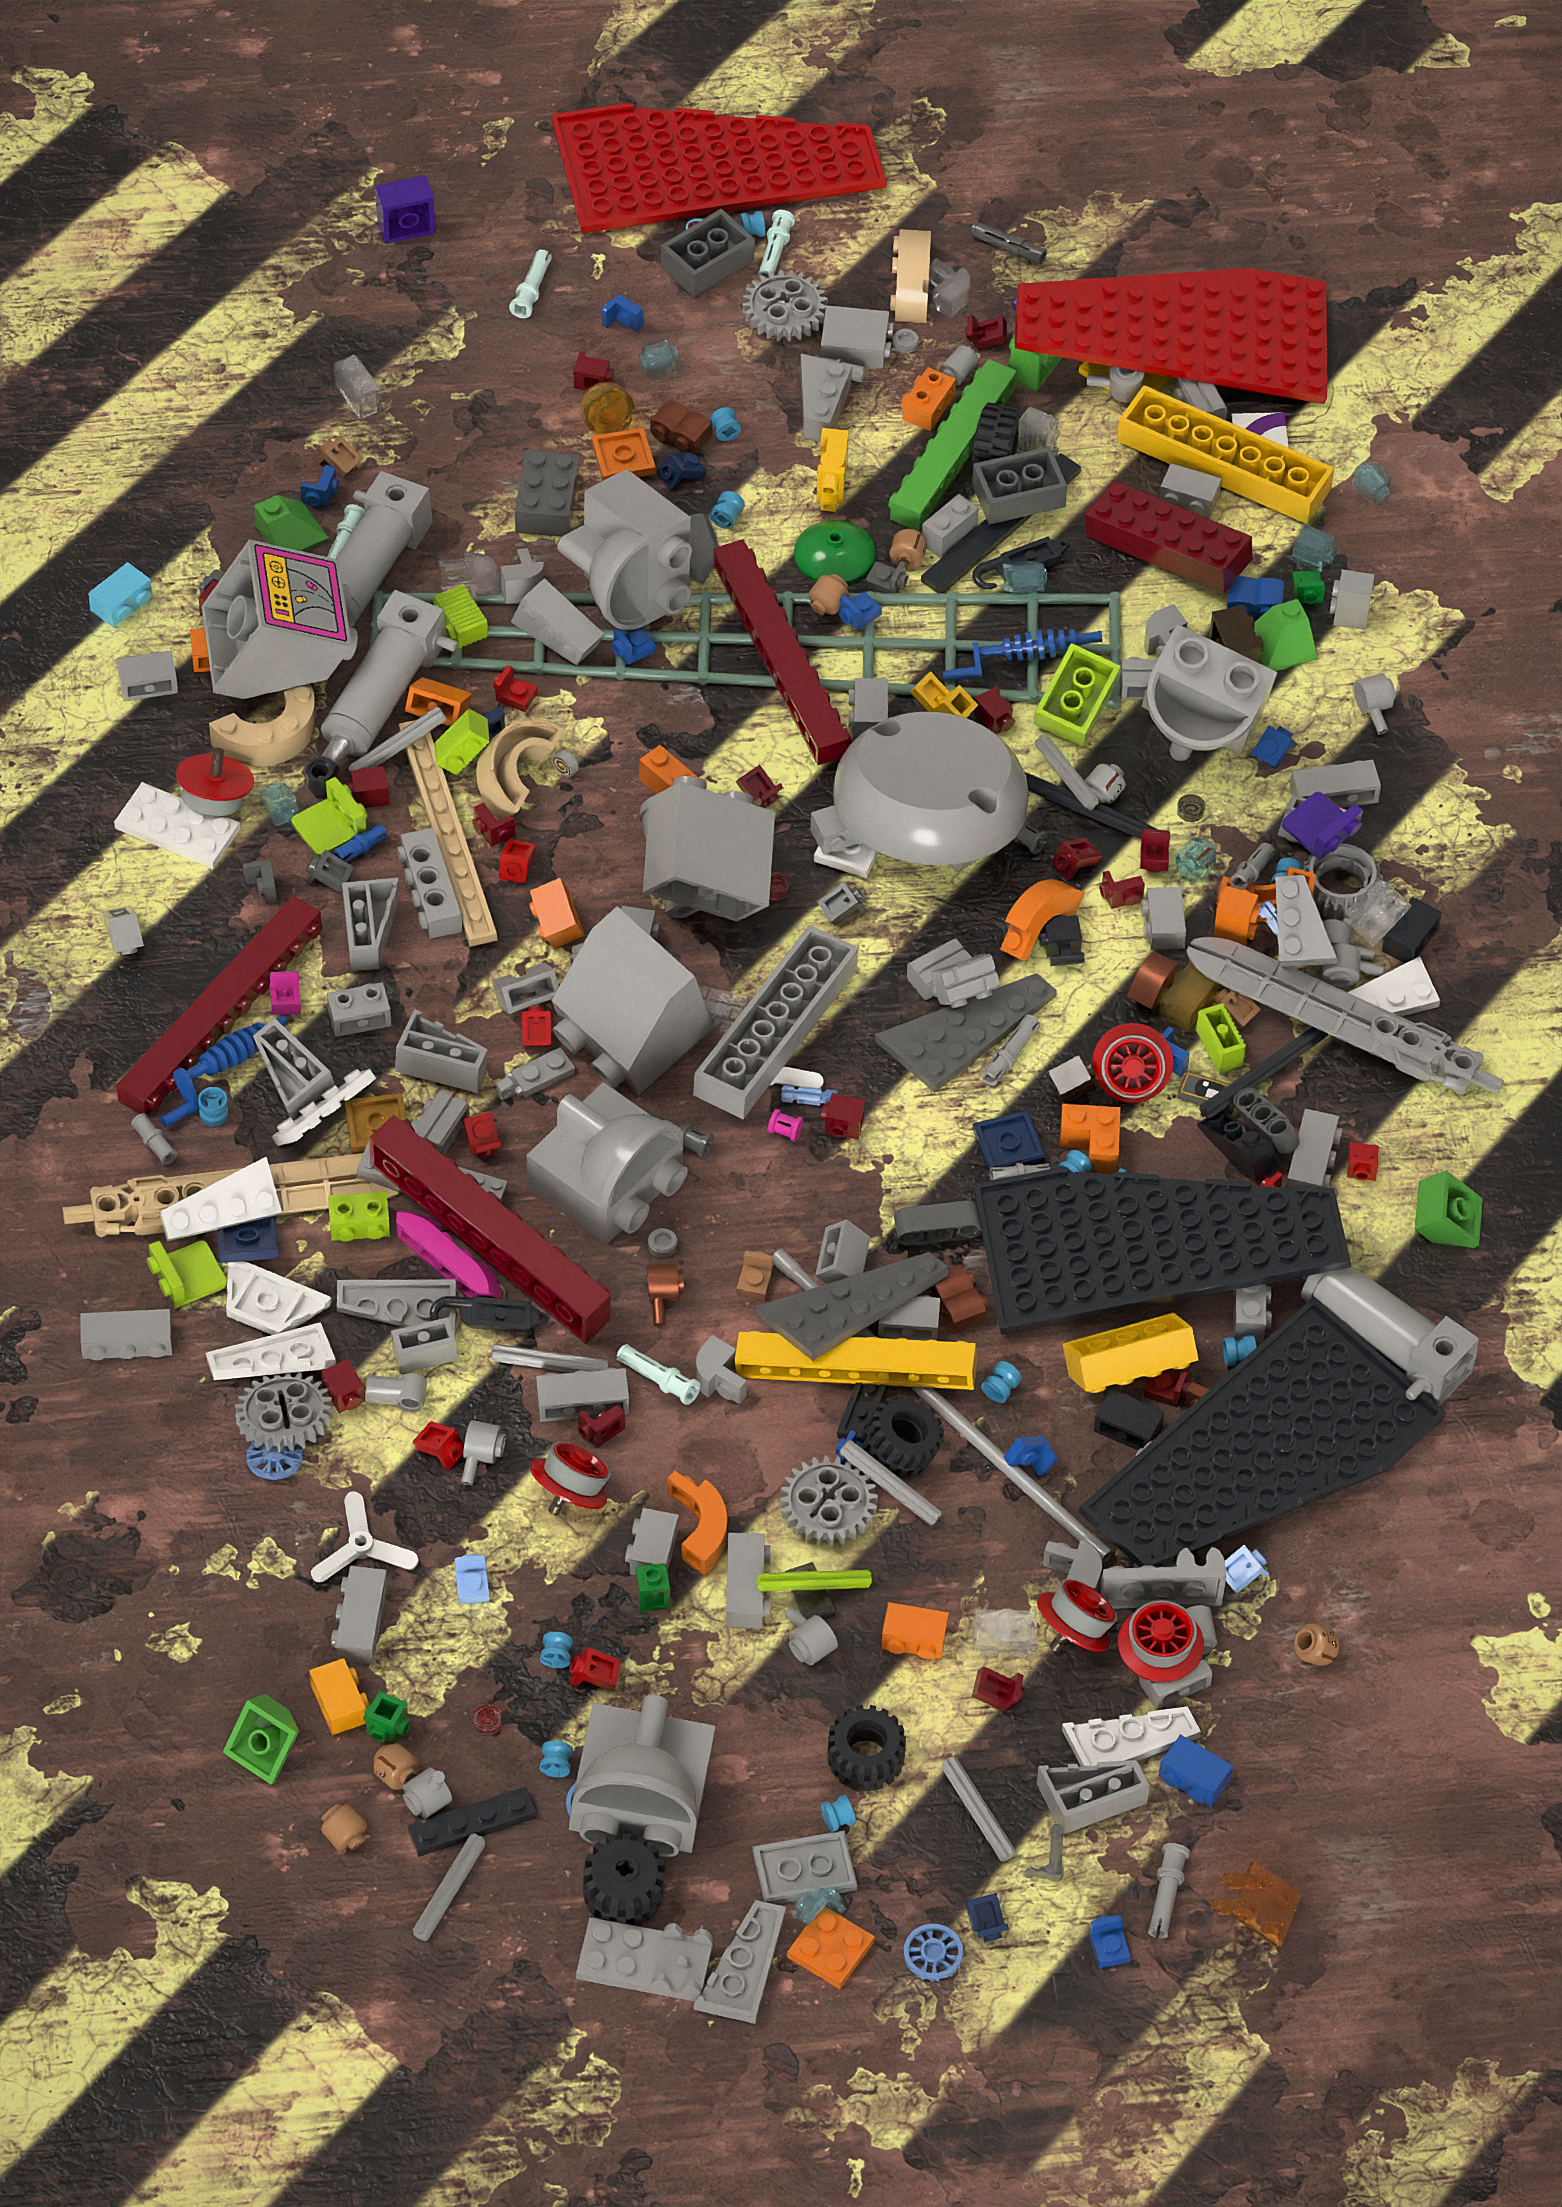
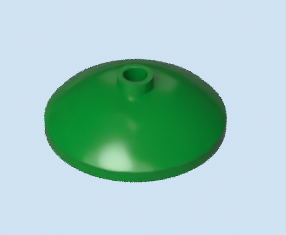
(834, 549)

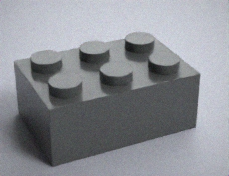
(707, 252)
(1019, 485)
(546, 493)

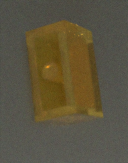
(1187, 996)

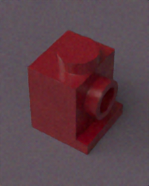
(591, 371)
(994, 711)

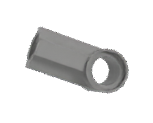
(404, 1392)

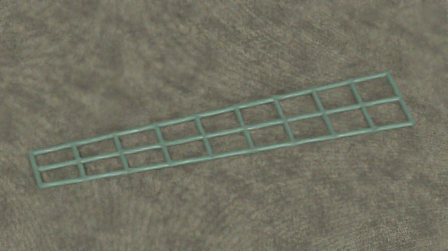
(787, 599)

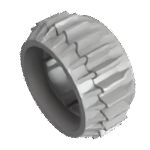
(1348, 859)

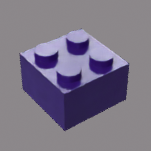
(405, 209)

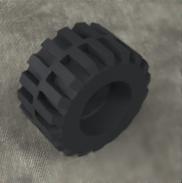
(996, 432)
(914, 1422)
(866, 1726)

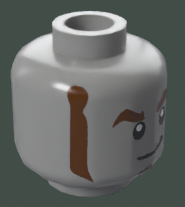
(1106, 782)

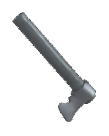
(1054, 1870)

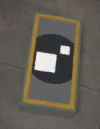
(1199, 1089)

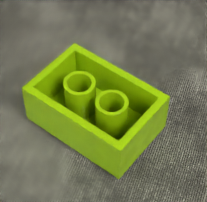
(1077, 695)

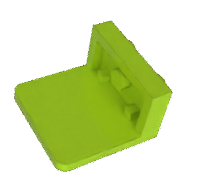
(331, 820)
(186, 1272)

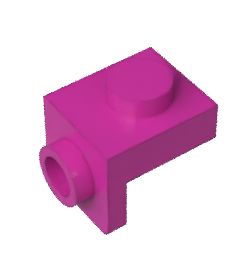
(285, 993)

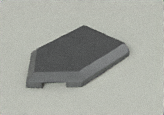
(702, 544)

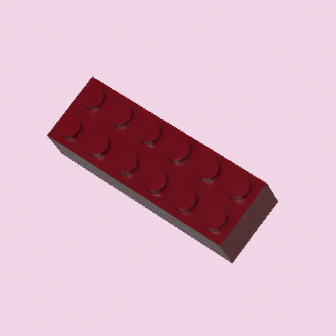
(1168, 536)

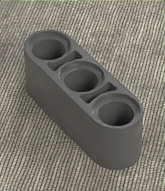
(1266, 1119)
(937, 1223)

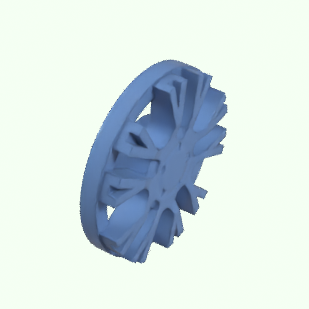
(274, 1459)
(933, 1952)

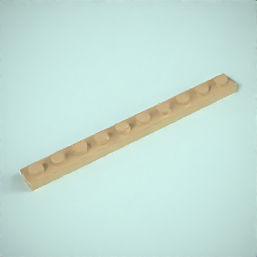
(451, 839)

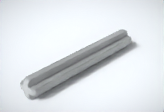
(400, 740)
(1066, 772)
(546, 1359)
(890, 1482)
(978, 1809)
(449, 1887)

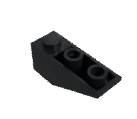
(1242, 1145)

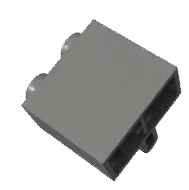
(632, 551)
(1205, 694)
(707, 850)
(606, 1162)
(641, 1776)

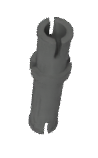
(983, 231)

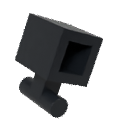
(1062, 941)

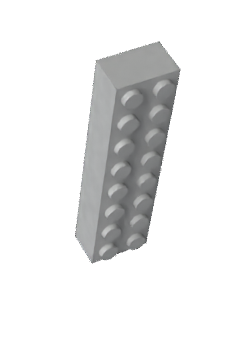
(775, 1022)

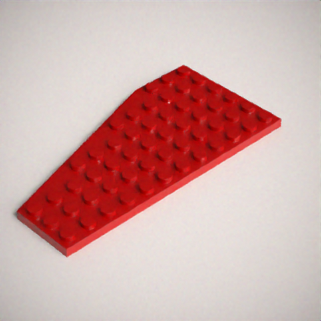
(686, 163)
(1200, 326)

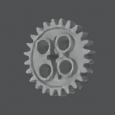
(784, 305)
(262, 1418)
(848, 1515)

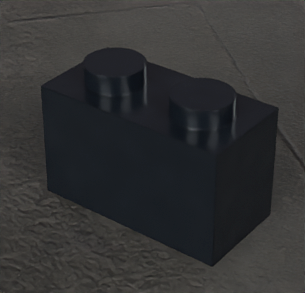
(1412, 931)
(1128, 1420)

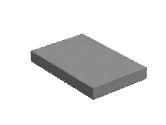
(799, 1865)

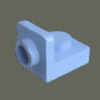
(1244, 1568)
(471, 1579)

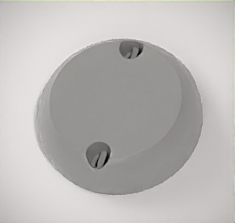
(931, 789)

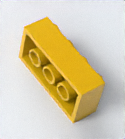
(1130, 1352)

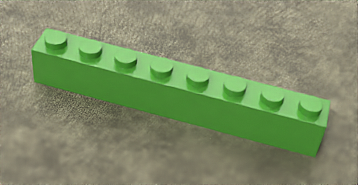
(951, 446)

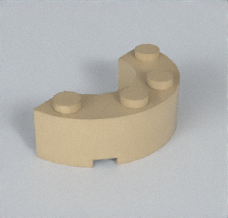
(912, 275)
(271, 741)
(497, 762)

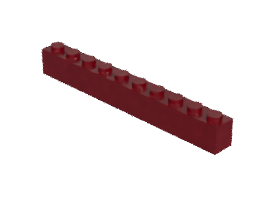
(781, 652)
(219, 1005)

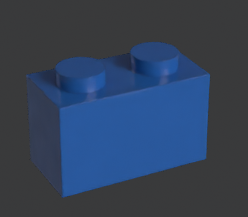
(1195, 1771)

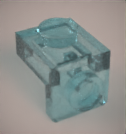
(280, 802)
(811, 1904)

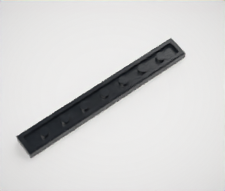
(982, 542)

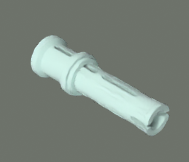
(777, 237)
(528, 292)
(344, 529)
(669, 1379)

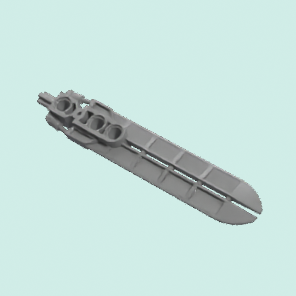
(1409, 1045)

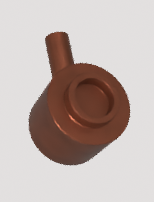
(664, 1285)

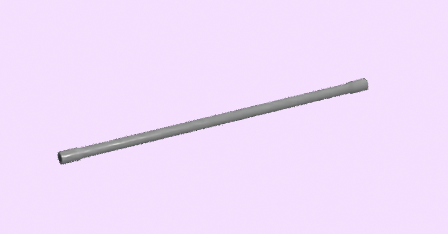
(793, 1271)

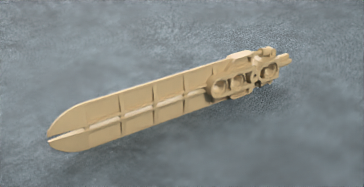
(298, 1186)

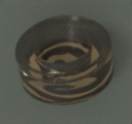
(1191, 808)

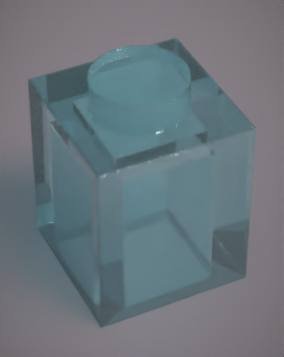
(1314, 548)
(1024, 577)

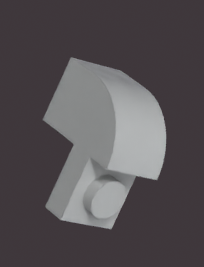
(520, 578)
(1160, 627)
(714, 1371)
(1080, 1564)

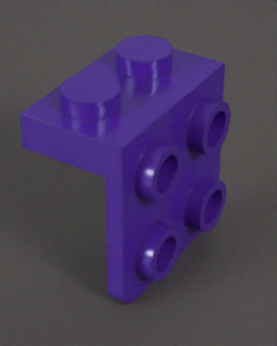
(1321, 824)

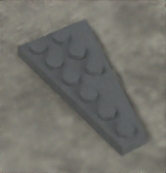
(953, 1038)
(836, 1311)

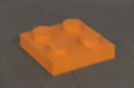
(623, 451)
(831, 1947)

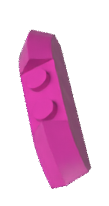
(445, 1257)

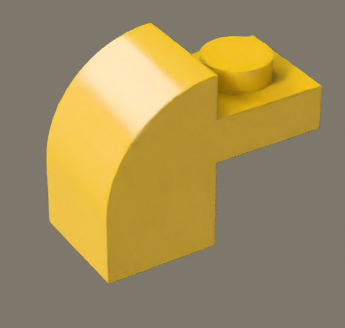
(938, 698)

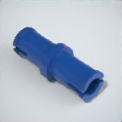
(361, 843)

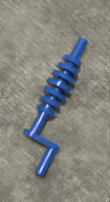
(1019, 647)
(226, 1053)

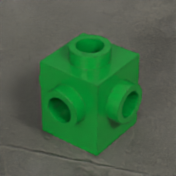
(387, 1718)

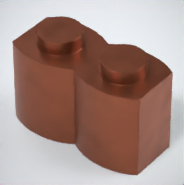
(680, 426)
(959, 1300)

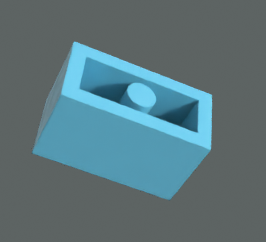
(120, 595)

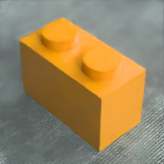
(338, 1696)

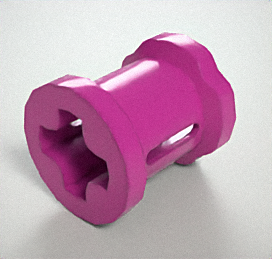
(776, 1121)

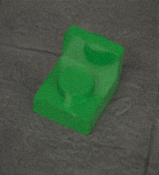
(1308, 586)
(653, 1587)

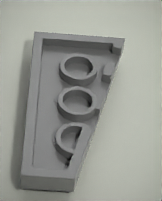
(395, 1301)
(742, 1975)

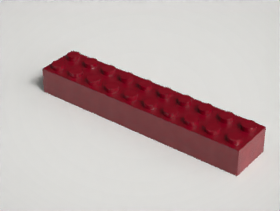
(490, 1228)

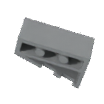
(823, 394)
(557, 623)
(368, 919)
(1300, 927)
(440, 1056)
(292, 1067)
(1091, 1793)

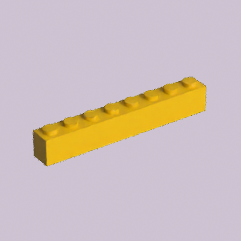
(860, 1361)

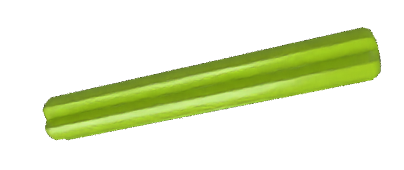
(813, 1580)

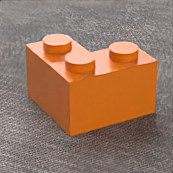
(1092, 1129)

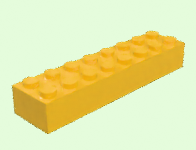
(1216, 447)

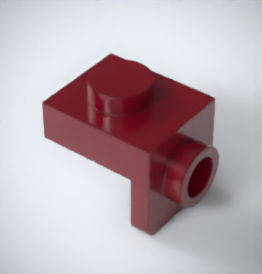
(987, 332)
(759, 786)
(487, 825)
(1154, 850)
(1122, 892)
(997, 1689)

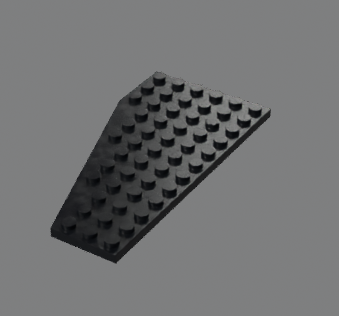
(1128, 1241)
(1271, 1436)

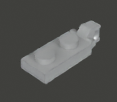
(536, 1075)

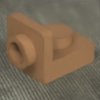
(339, 455)
(1239, 1006)
(755, 1275)

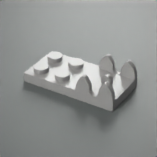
(1183, 1584)
(646, 1958)

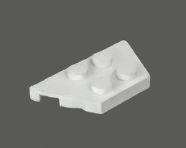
(269, 1299)

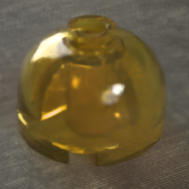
(606, 408)

